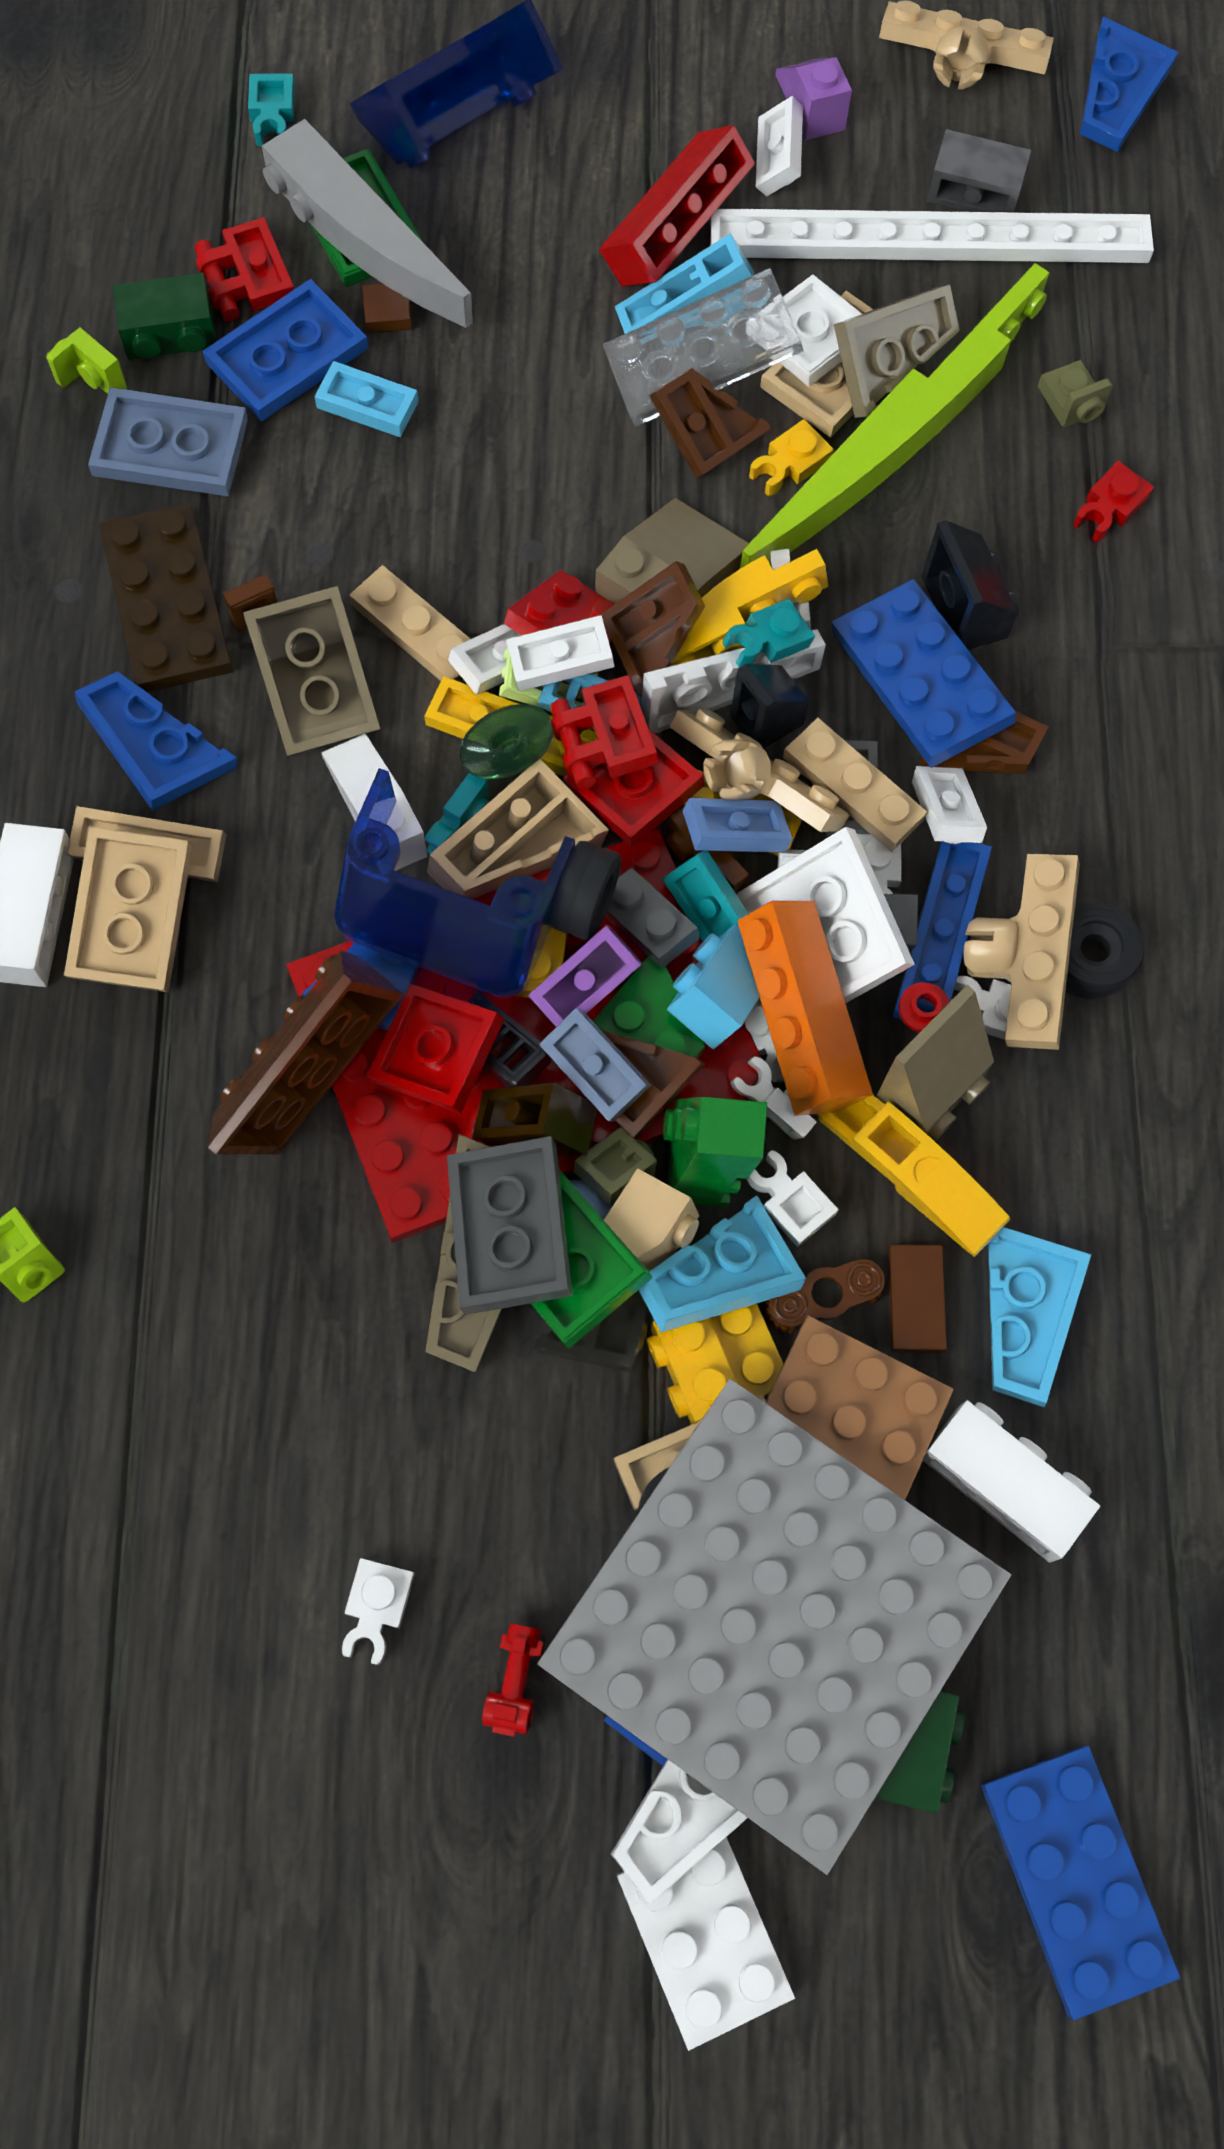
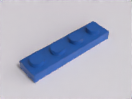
(945, 918)

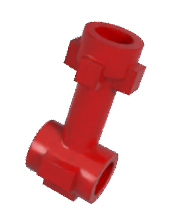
(508, 1710)

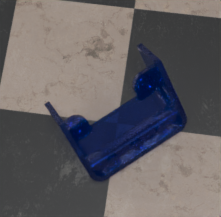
(459, 84)
(432, 926)

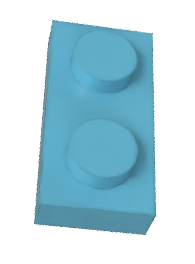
(366, 399)

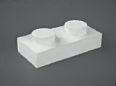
(779, 146)
(560, 653)
(481, 658)
(949, 805)

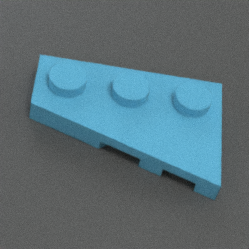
(724, 1271)
(1031, 1310)

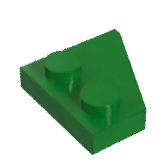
(642, 1012)

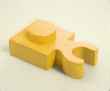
(793, 454)

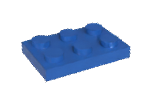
(285, 349)

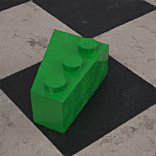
(713, 1146)

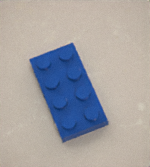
(923, 673)
(1079, 1882)

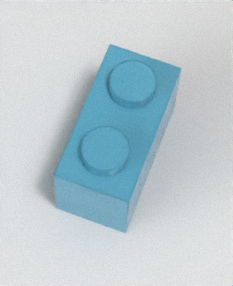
(717, 990)

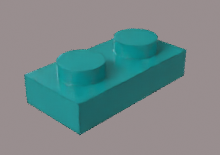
(705, 895)

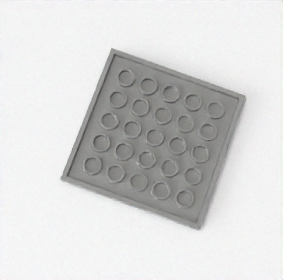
(776, 1624)

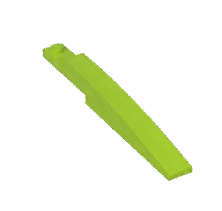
(902, 423)

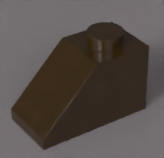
(535, 1113)

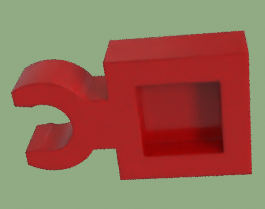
(1114, 498)

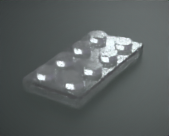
(717, 336)

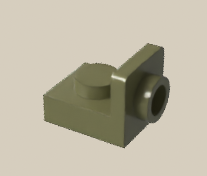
(1074, 393)
(613, 1163)

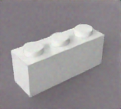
(32, 900)
(1011, 1480)

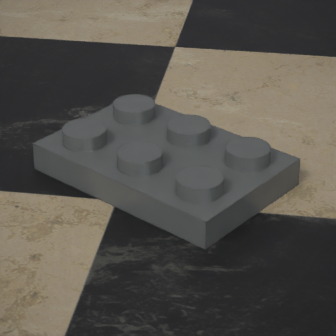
(508, 1226)

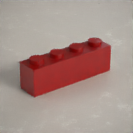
(677, 206)

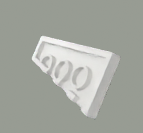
(710, 682)

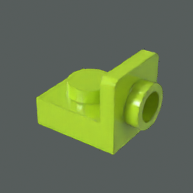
(84, 356)
(24, 1258)

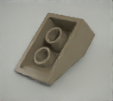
(665, 537)
(312, 670)
(941, 1066)

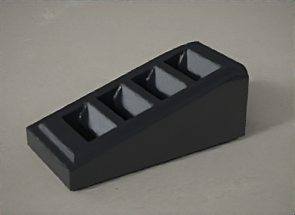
(526, 1069)

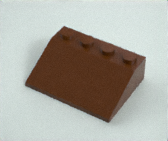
(302, 1058)

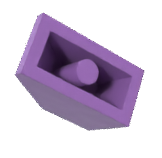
(822, 92)
(586, 976)

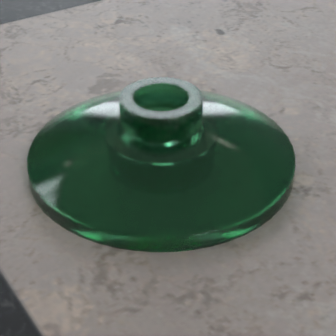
(506, 741)

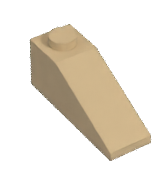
(653, 1219)

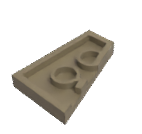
(892, 341)

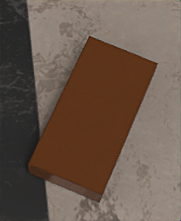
(916, 1298)

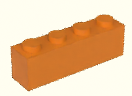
(804, 1007)

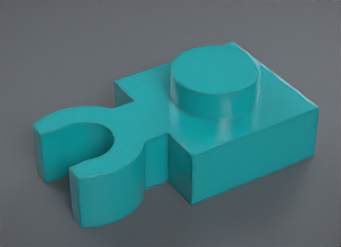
(270, 103)
(772, 630)
(461, 807)

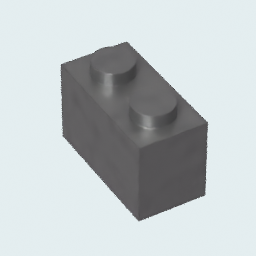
(977, 174)

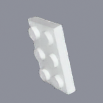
(710, 1948)

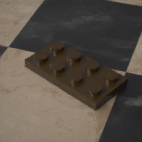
(165, 598)

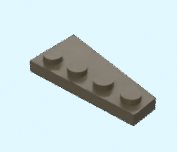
(451, 1332)

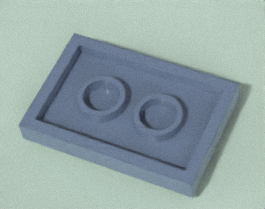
(168, 441)

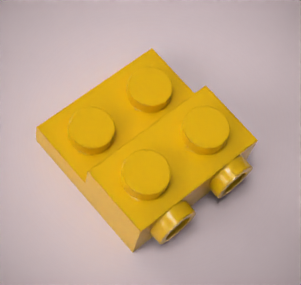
(712, 1352)

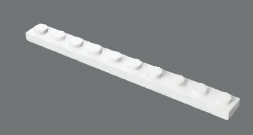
(936, 235)

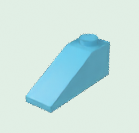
(689, 282)

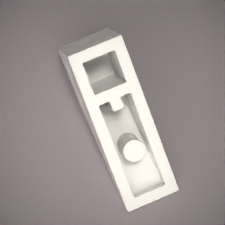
(353, 770)

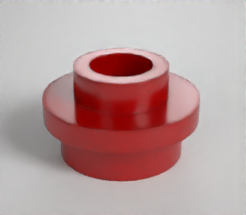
(911, 1014)

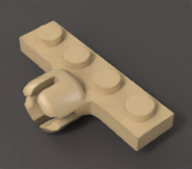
(965, 44)
(744, 771)
(1031, 950)

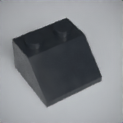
(968, 586)

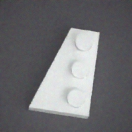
(672, 1831)

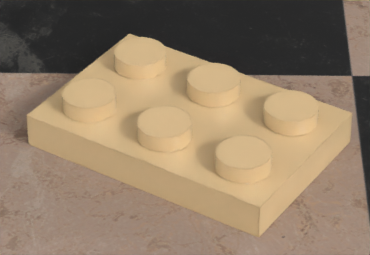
(826, 401)
(128, 909)

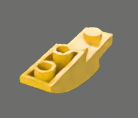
(747, 592)
(920, 1171)

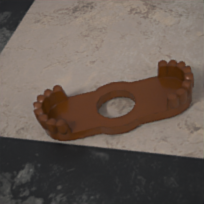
(859, 1283)

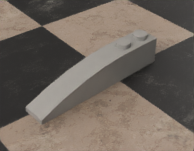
(359, 222)

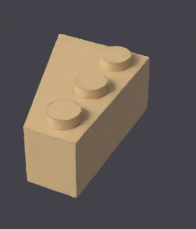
(514, 834)

